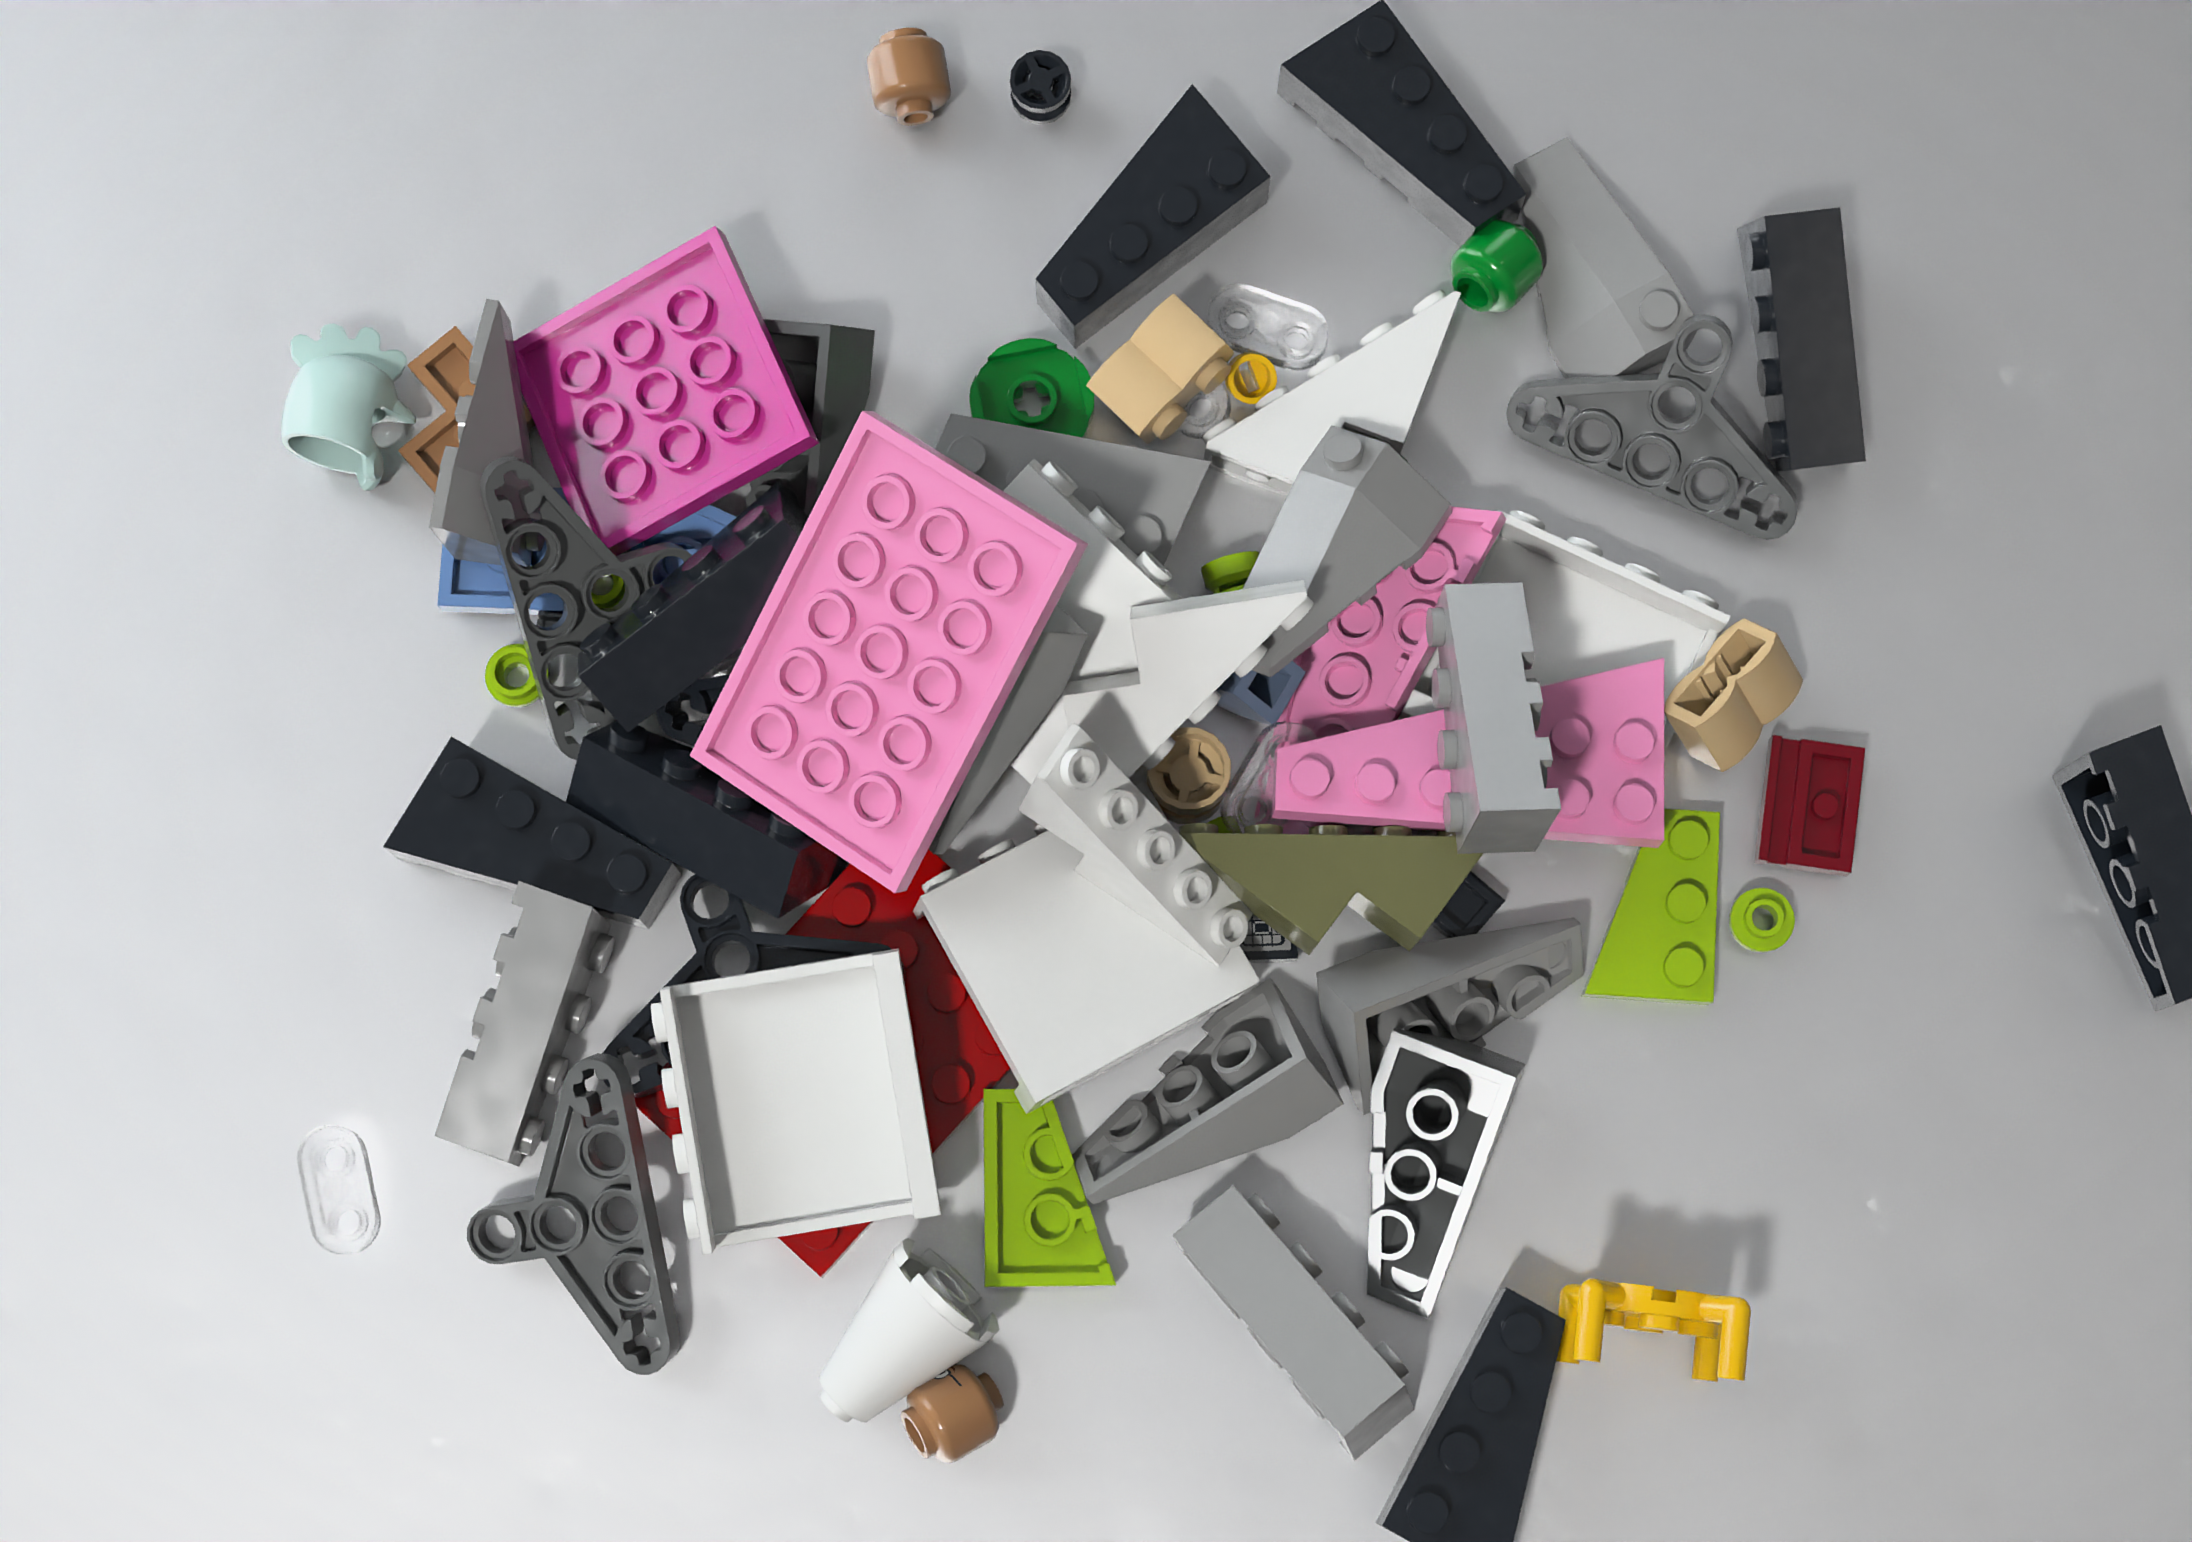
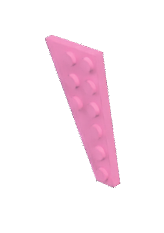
(1379, 650)
(1604, 763)

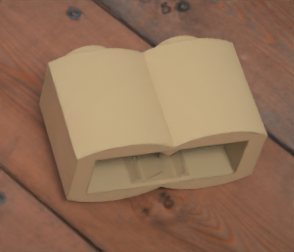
(1161, 370)
(1730, 697)

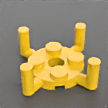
(1714, 1320)

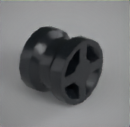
(1037, 74)

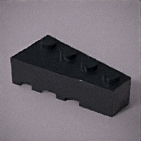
(1401, 118)
(1158, 215)
(1803, 338)
(693, 615)
(698, 819)
(506, 830)
(2140, 848)
(1483, 1435)

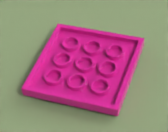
(661, 394)

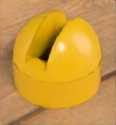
(1262, 373)

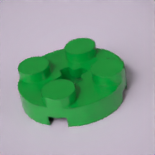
(1038, 366)

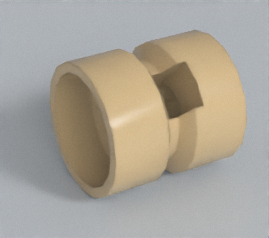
(1191, 776)

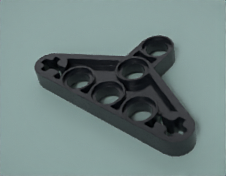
(709, 936)

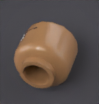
(908, 76)
(952, 1414)

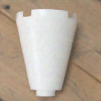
(903, 1334)

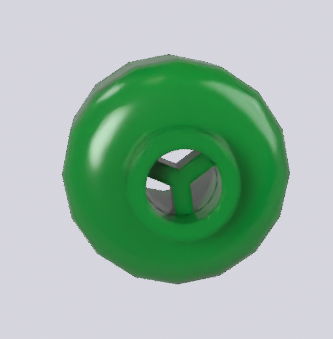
(1496, 267)

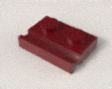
(1810, 805)

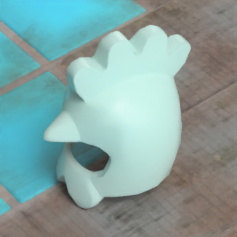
(339, 398)

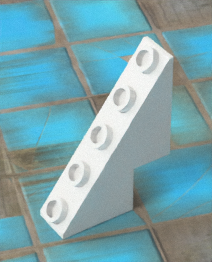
(1364, 393)
(1182, 659)
(1133, 848)

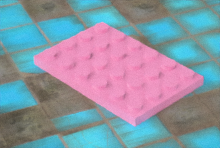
(887, 650)

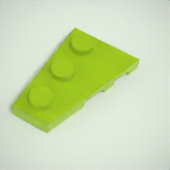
(1665, 919)
(1034, 1203)

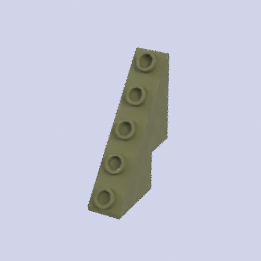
(1308, 879)

